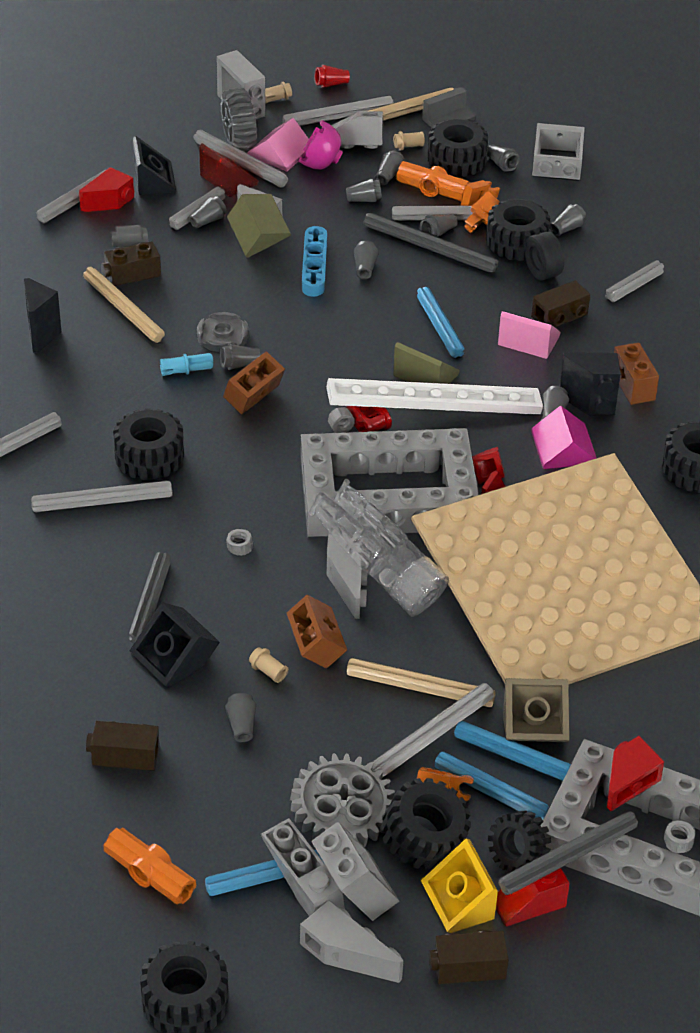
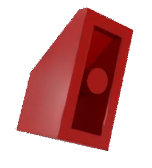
(107, 191)
(632, 771)
(534, 899)

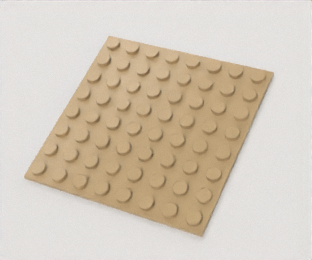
(565, 573)

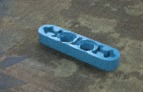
(314, 260)

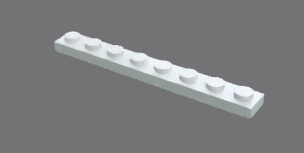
(434, 396)

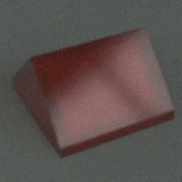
(223, 171)

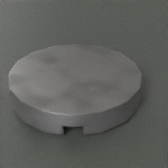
(221, 330)

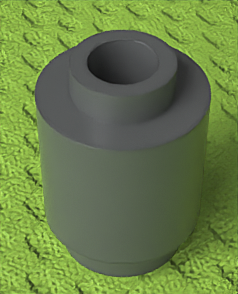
(129, 236)

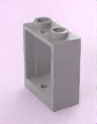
(239, 73)
(548, 138)
(355, 871)

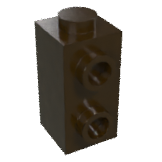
(131, 263)
(561, 304)
(124, 745)
(469, 957)

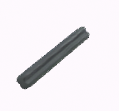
(150, 594)

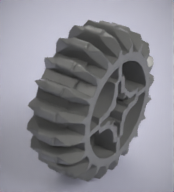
(238, 119)

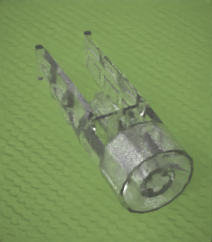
(381, 549)

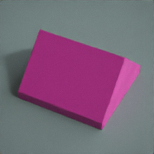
(562, 440)

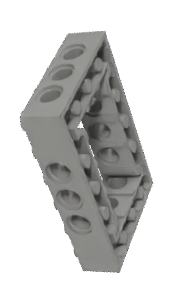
(389, 453)
(628, 860)

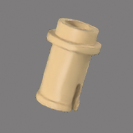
(278, 92)
(408, 140)
(262, 660)

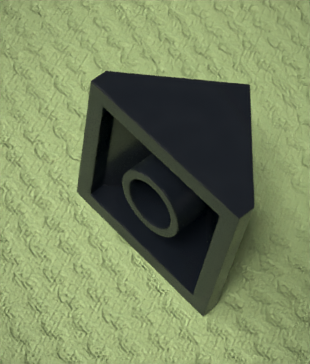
(152, 170)
(42, 313)

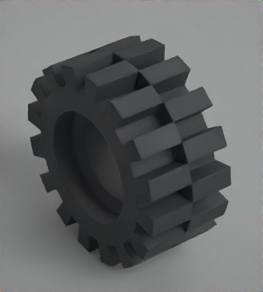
(504, 839)

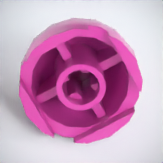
(322, 147)

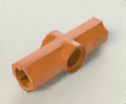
(432, 180)
(149, 865)

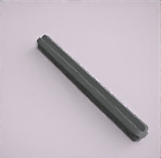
(431, 242)

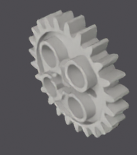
(341, 798)

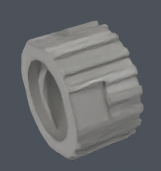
(335, 420)
(236, 536)
(679, 845)

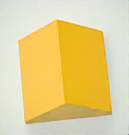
(461, 889)

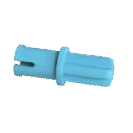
(186, 364)

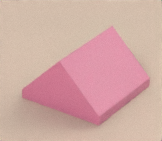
(281, 146)
(527, 335)

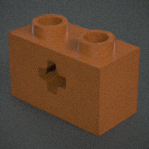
(638, 374)
(253, 382)
(316, 631)

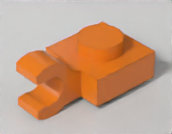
(476, 190)
(480, 211)
(451, 780)

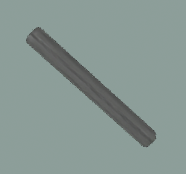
(567, 853)

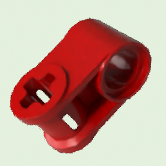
(370, 418)

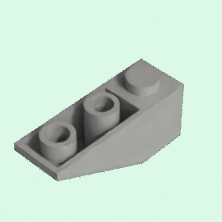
(361, 129)
(346, 577)
(302, 867)
(347, 945)

